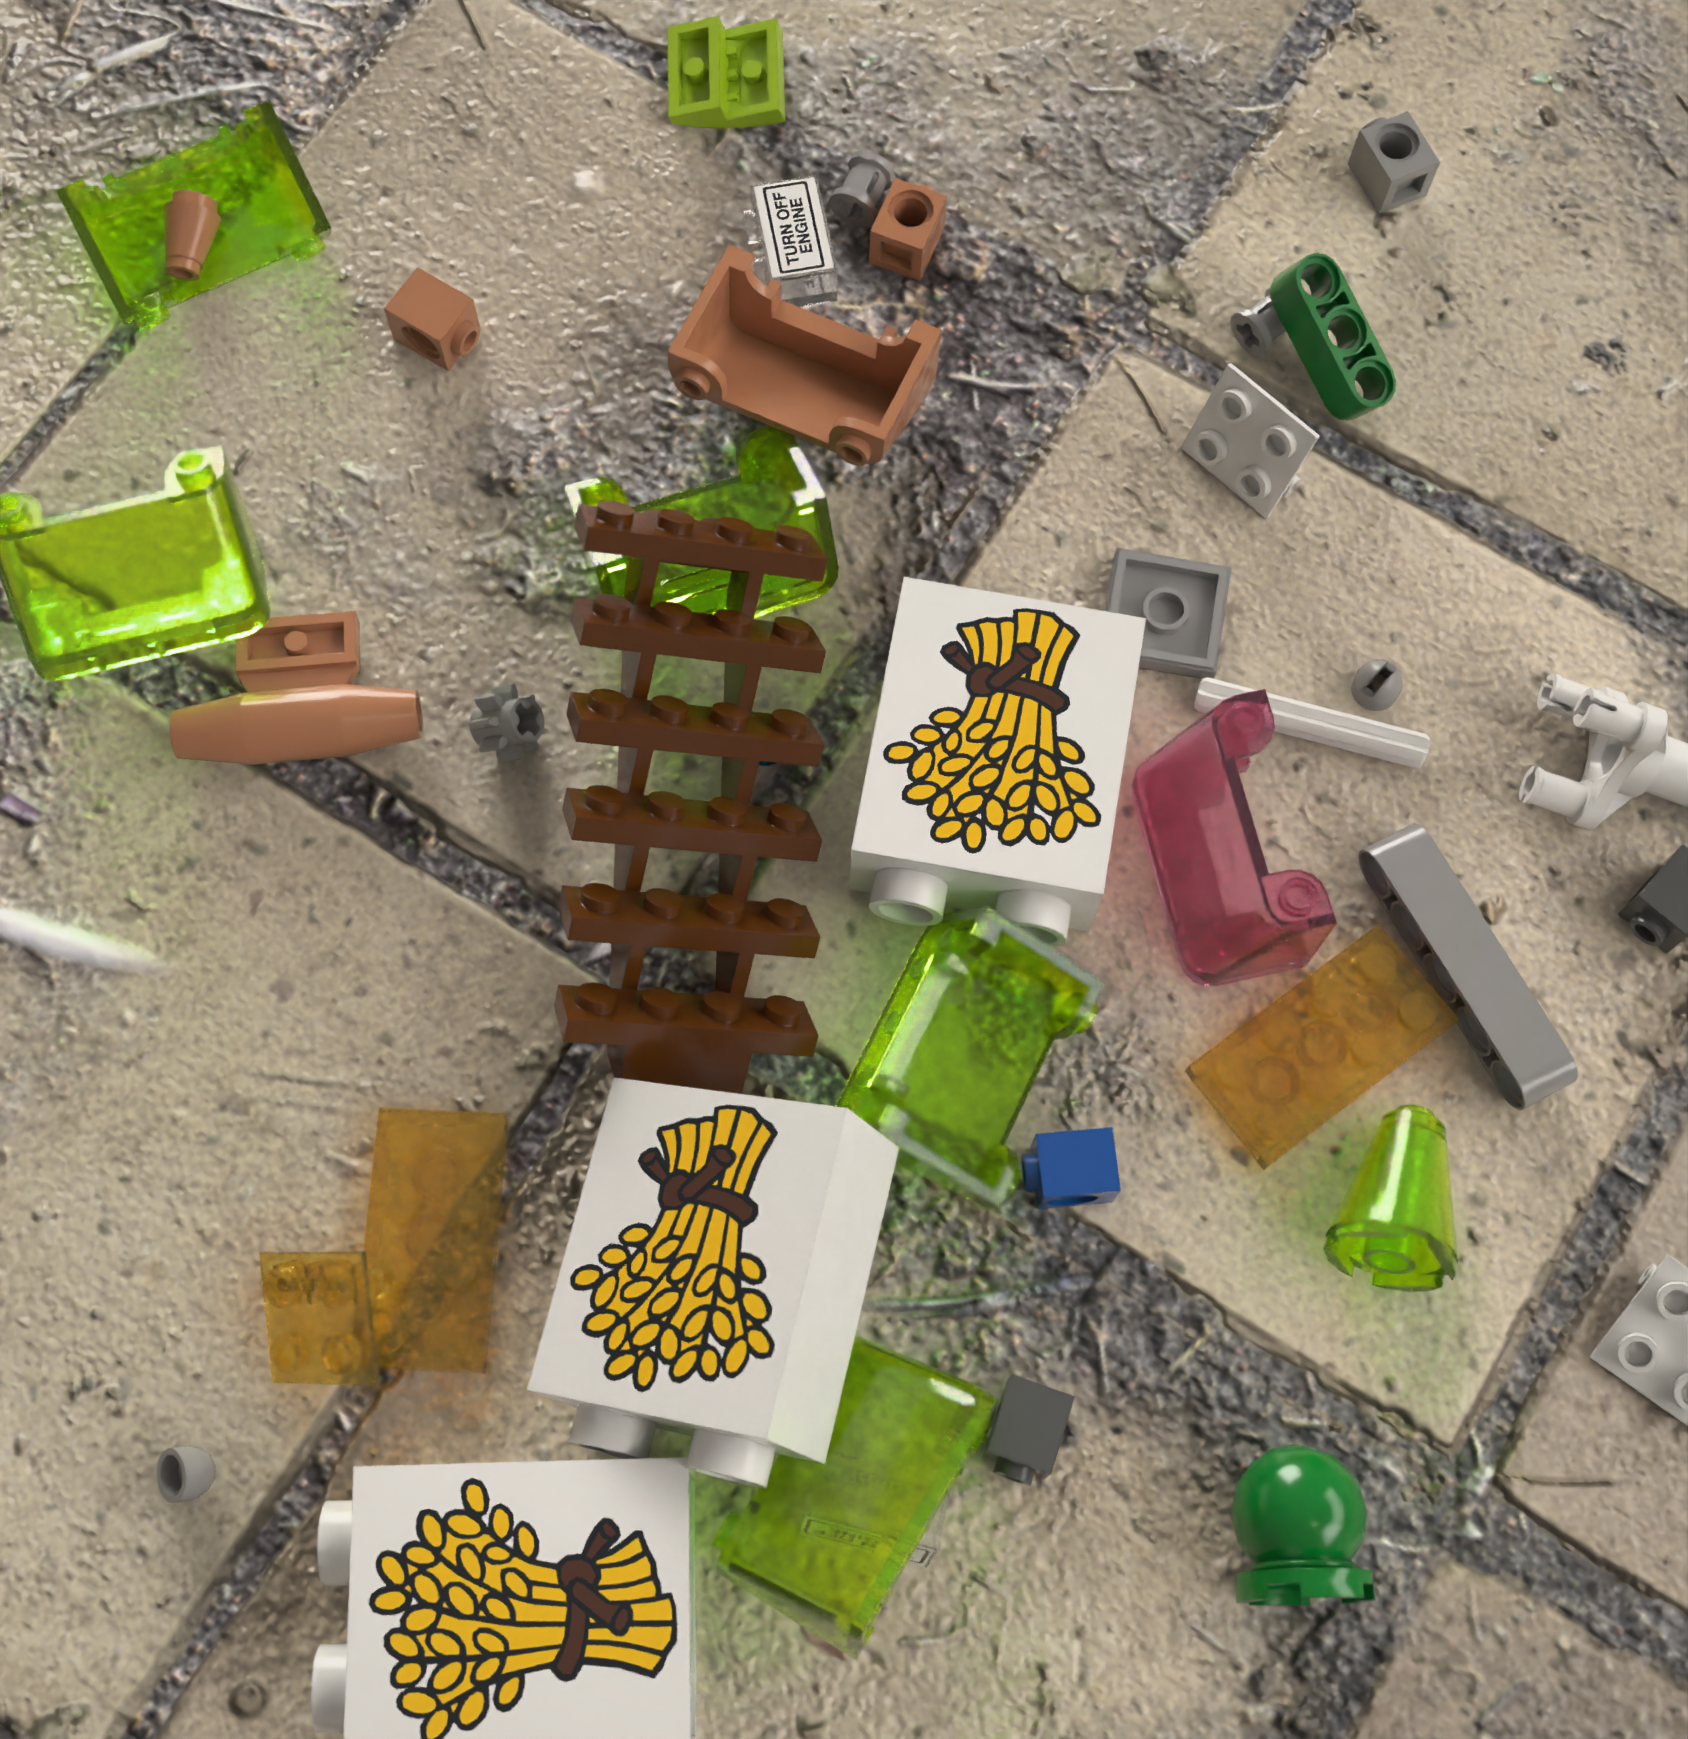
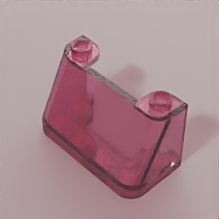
(1208, 863)

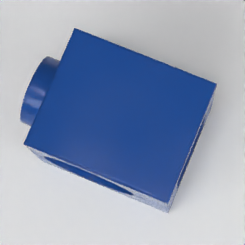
(1072, 1168)

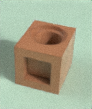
(903, 247)
(433, 319)

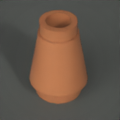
(189, 232)

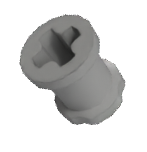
(862, 188)
(1257, 326)

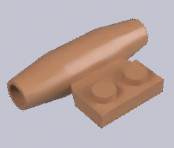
(297, 699)

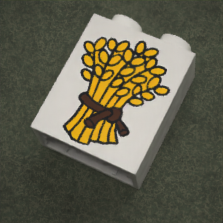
(996, 759)
(715, 1276)
(512, 1602)

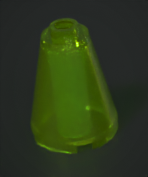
(1399, 1207)

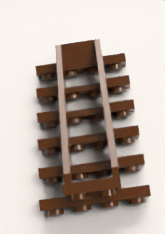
(655, 1031)

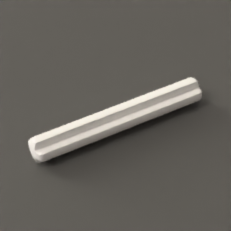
(1327, 725)

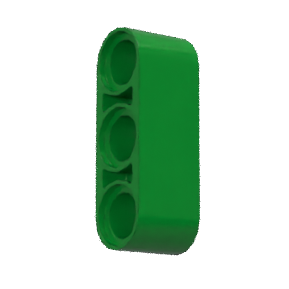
(1357, 350)

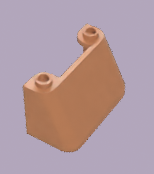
(799, 367)

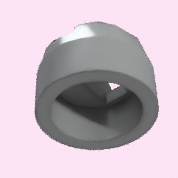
(1386, 694)
(185, 1473)

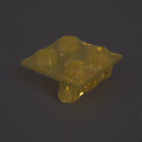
(322, 1315)

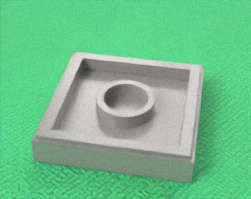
(1181, 607)

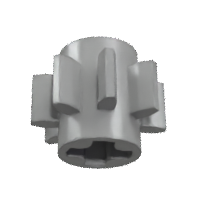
(507, 723)

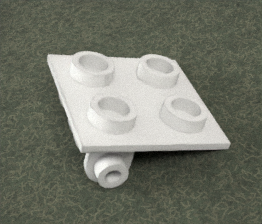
(1249, 441)
(1651, 1339)

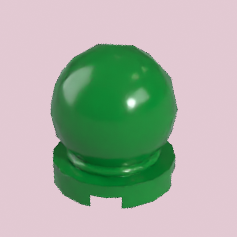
(1301, 1527)

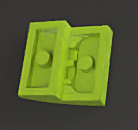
(725, 74)

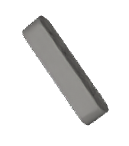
(1468, 967)

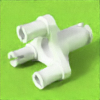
(1624, 759)

